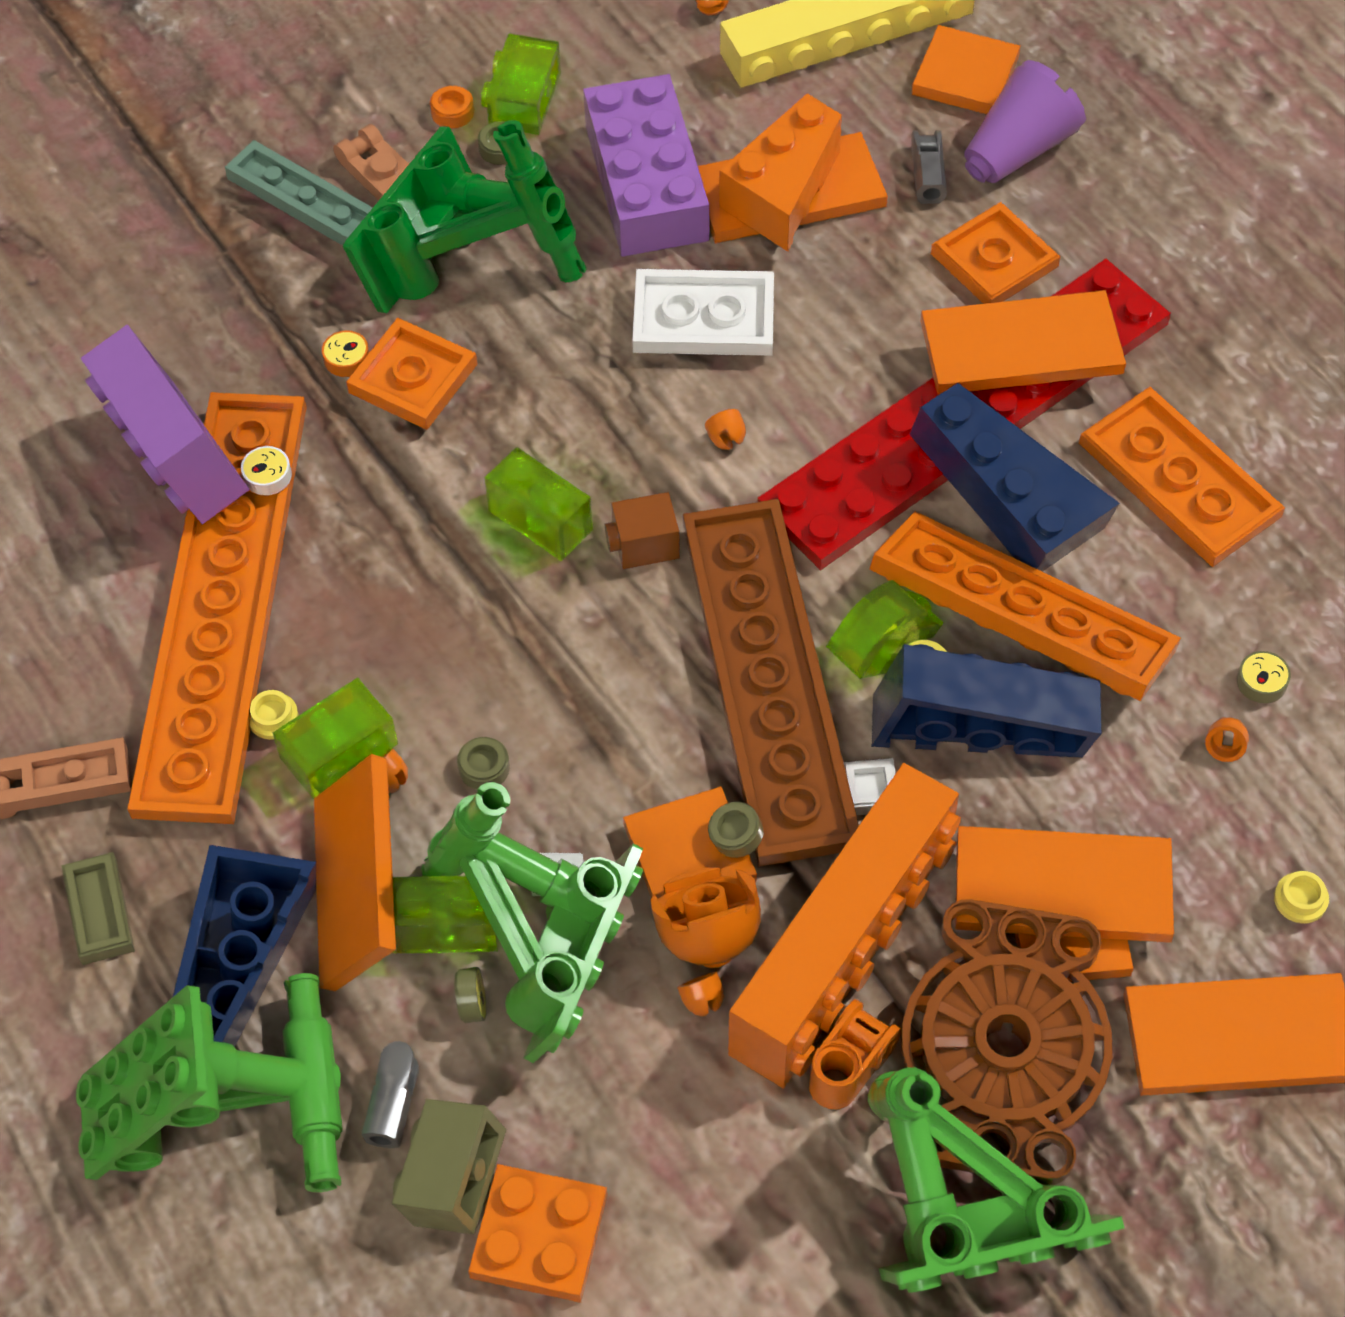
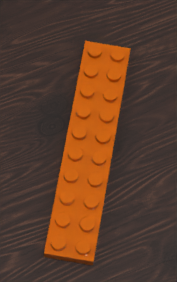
(216, 628)

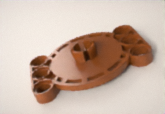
(1046, 1013)

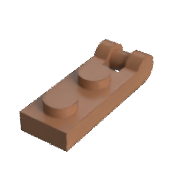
(377, 171)
(64, 775)

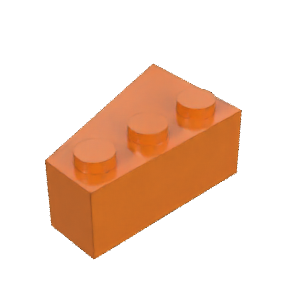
(782, 170)

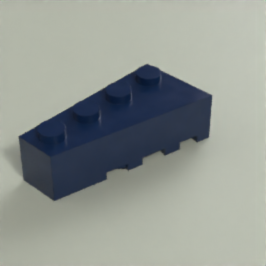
(984, 704)

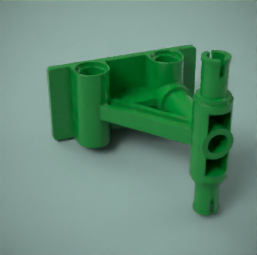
(446, 206)

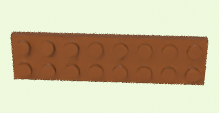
(770, 681)

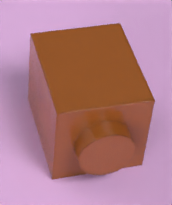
(643, 530)

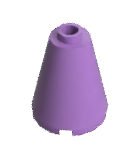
(1023, 123)

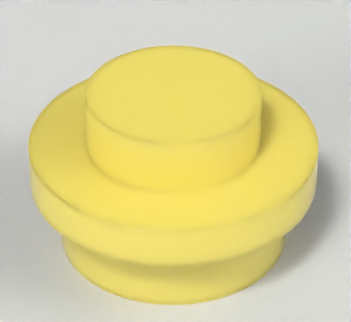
(270, 712)
(1301, 897)

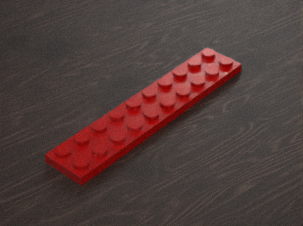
(882, 468)

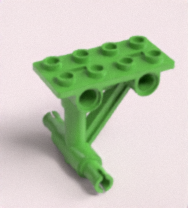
(578, 911)
(183, 1078)
(978, 1231)

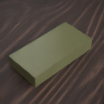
(97, 908)

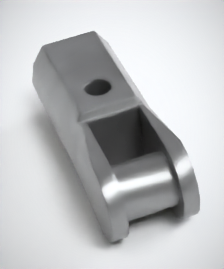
(928, 167)
(391, 1096)

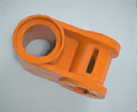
(855, 1047)

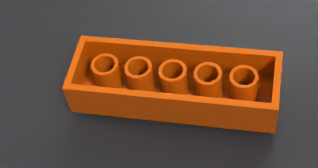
(844, 926)

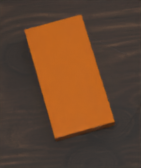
(848, 189)
(1023, 342)
(1181, 476)
(354, 873)
(1105, 878)
(1237, 1033)

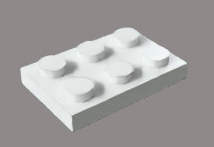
(703, 312)

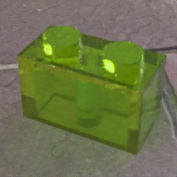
(522, 82)
(539, 503)
(335, 737)
(440, 916)

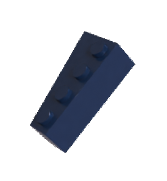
(1010, 480)
(241, 929)

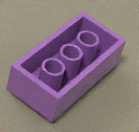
(646, 165)
(162, 426)

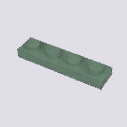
(297, 191)

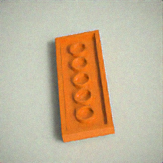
(1026, 605)

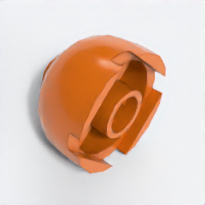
(707, 916)

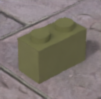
(448, 1166)

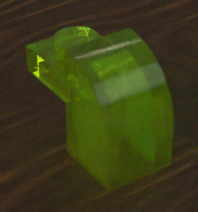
(880, 627)

